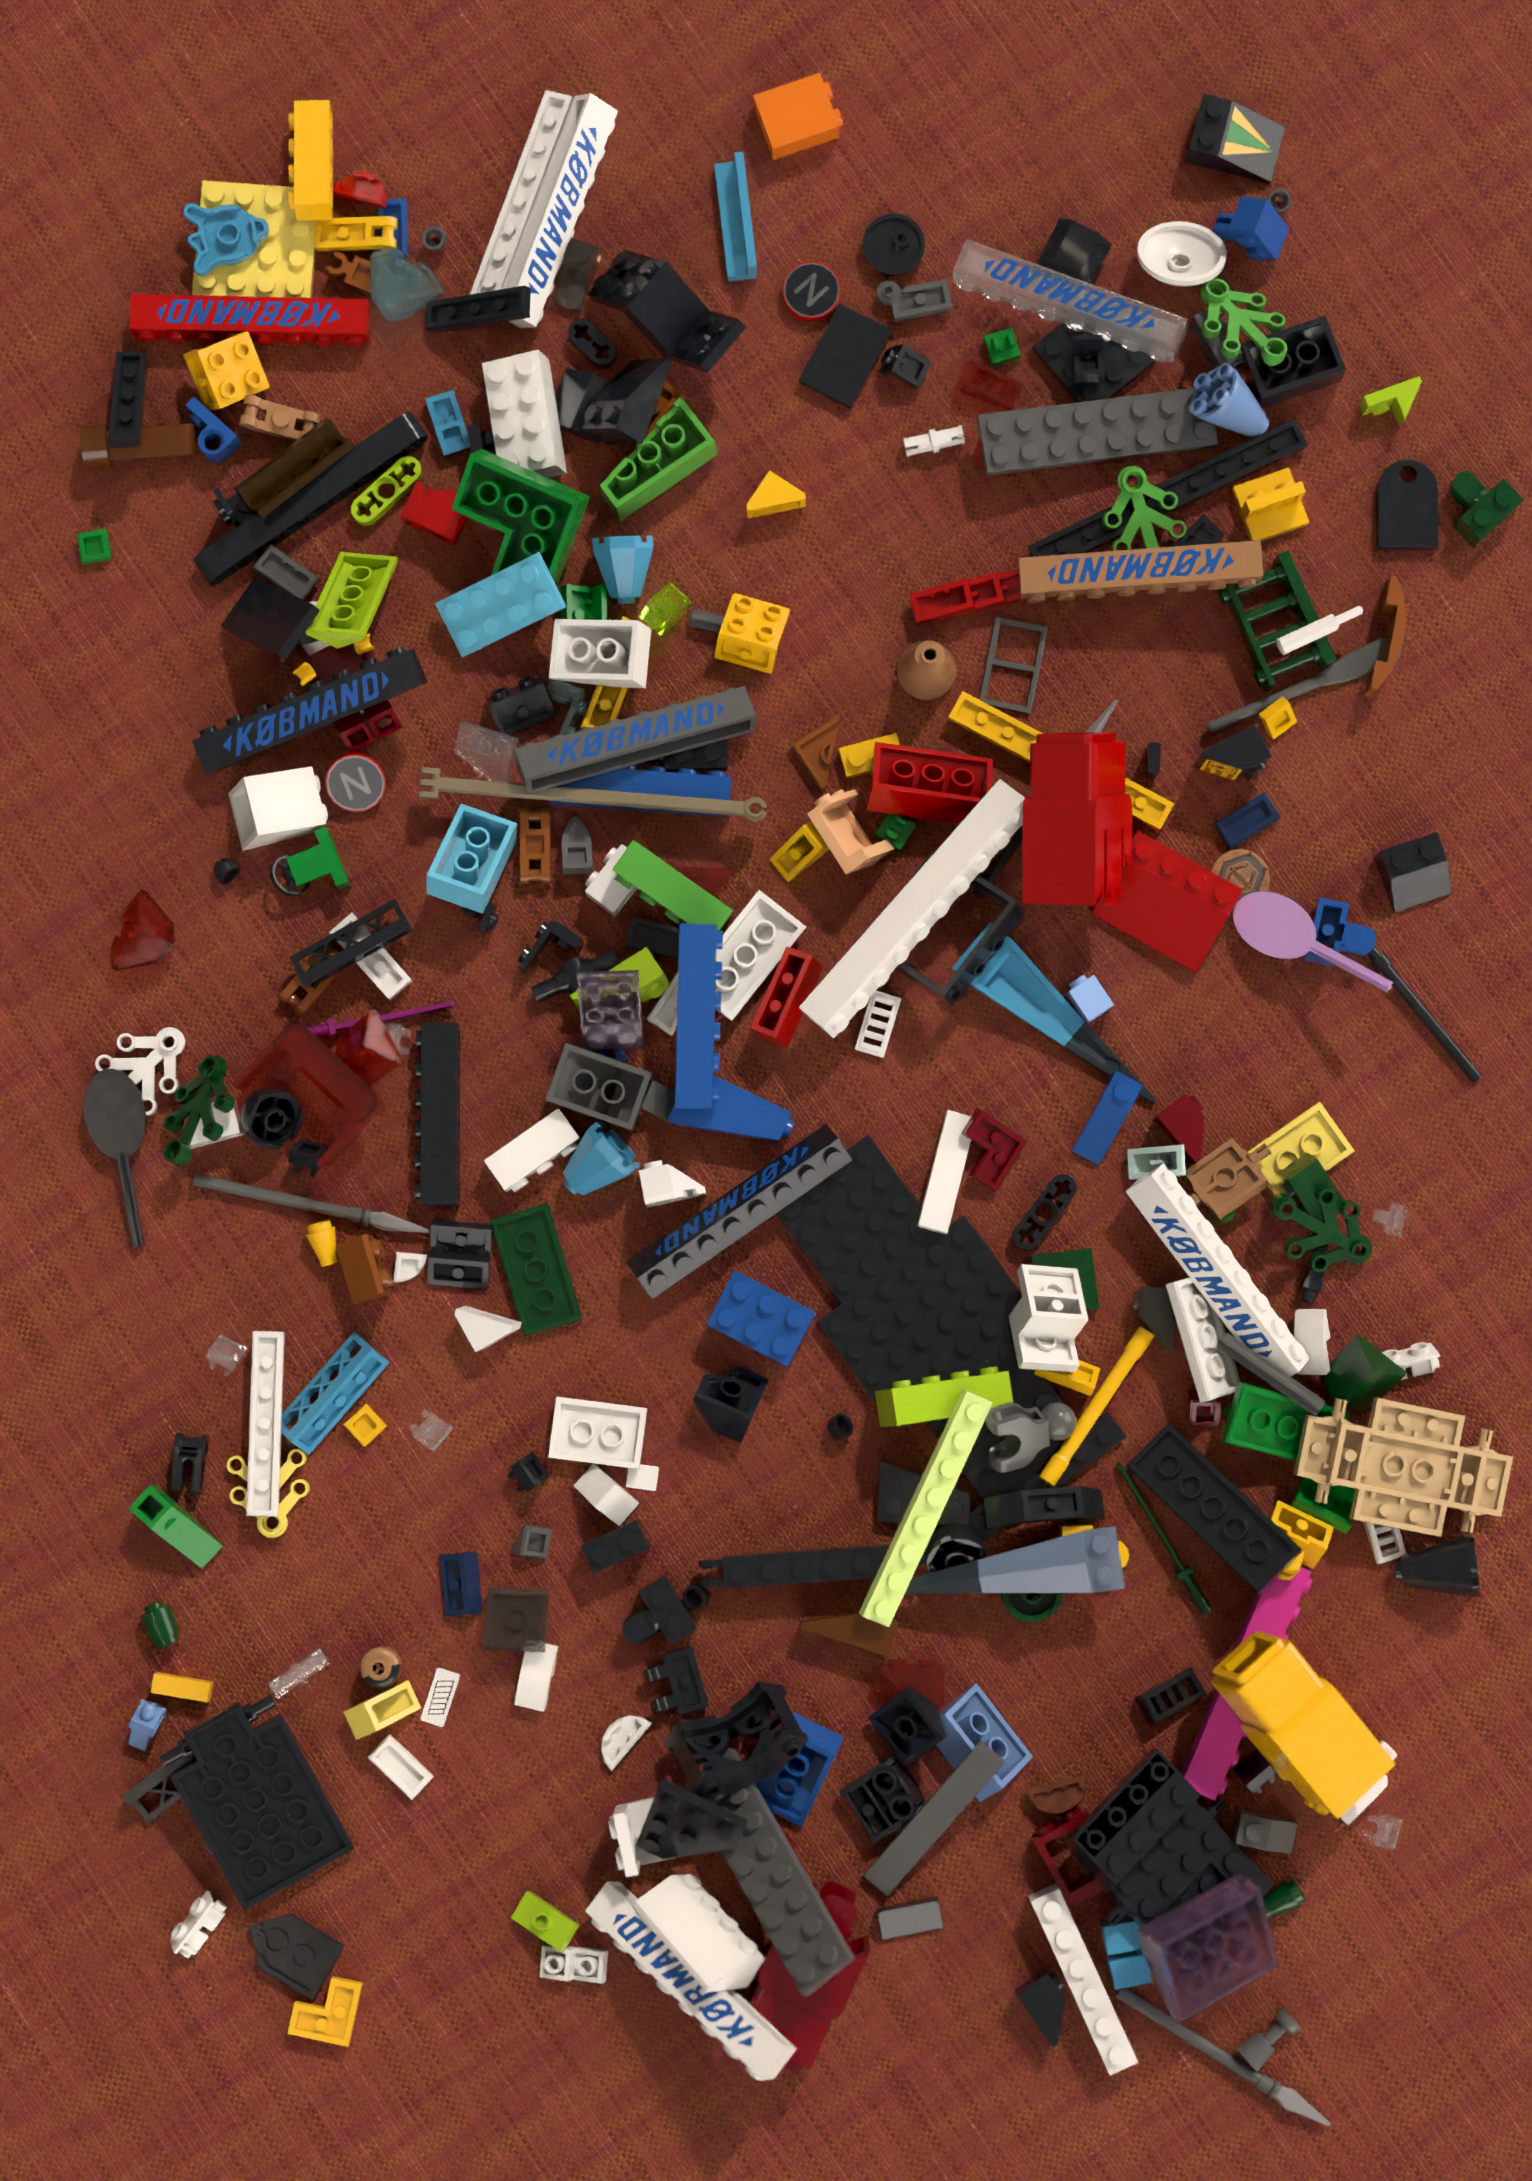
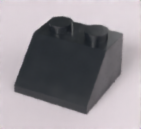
(1414, 872)

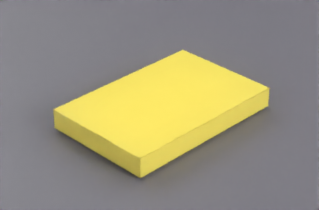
(1308, 1133)

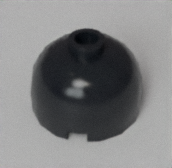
(271, 1117)
(953, 1546)

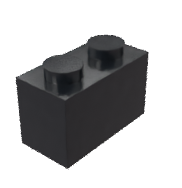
(615, 1546)

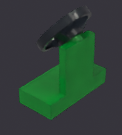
(311, 865)

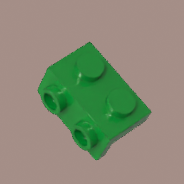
(584, 602)
(1336, 1510)

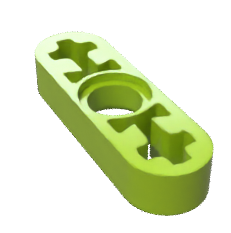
(365, 500)

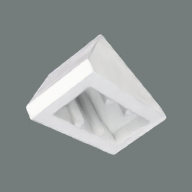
(484, 1327)
(606, 1494)

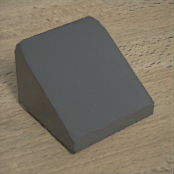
(659, 1100)

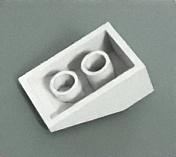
(600, 652)

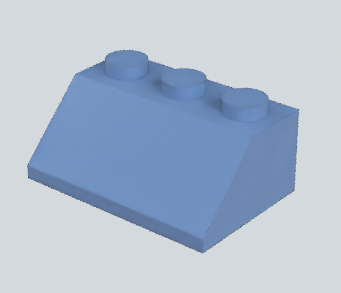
(974, 1719)

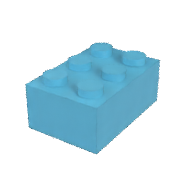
(471, 858)

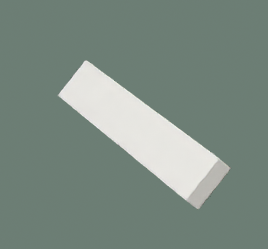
(265, 1423)

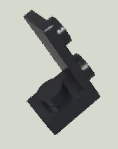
(231, 509)
(563, 938)

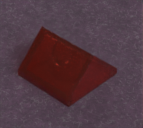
(368, 1049)

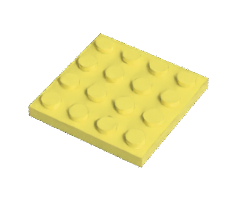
(281, 262)

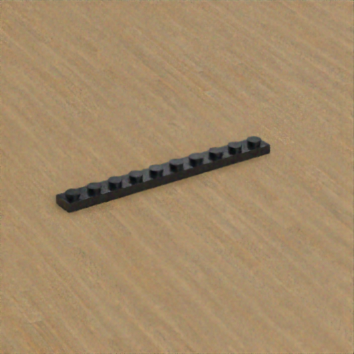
(1188, 487)

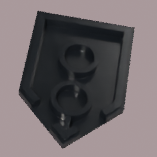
(295, 1952)

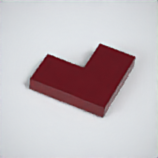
(999, 1145)

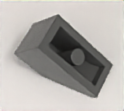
(1263, 1832)

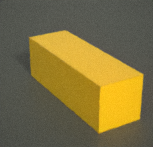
(182, 1687)

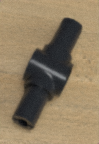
(566, 978)

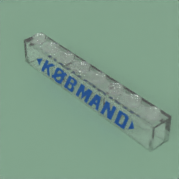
(1069, 301)

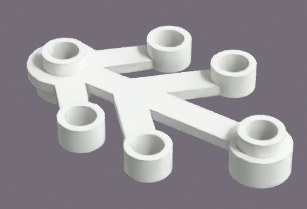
(144, 1068)

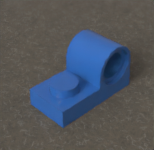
(213, 431)

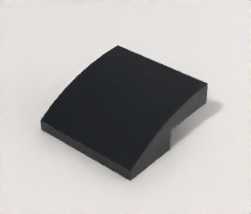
(460, 1254)

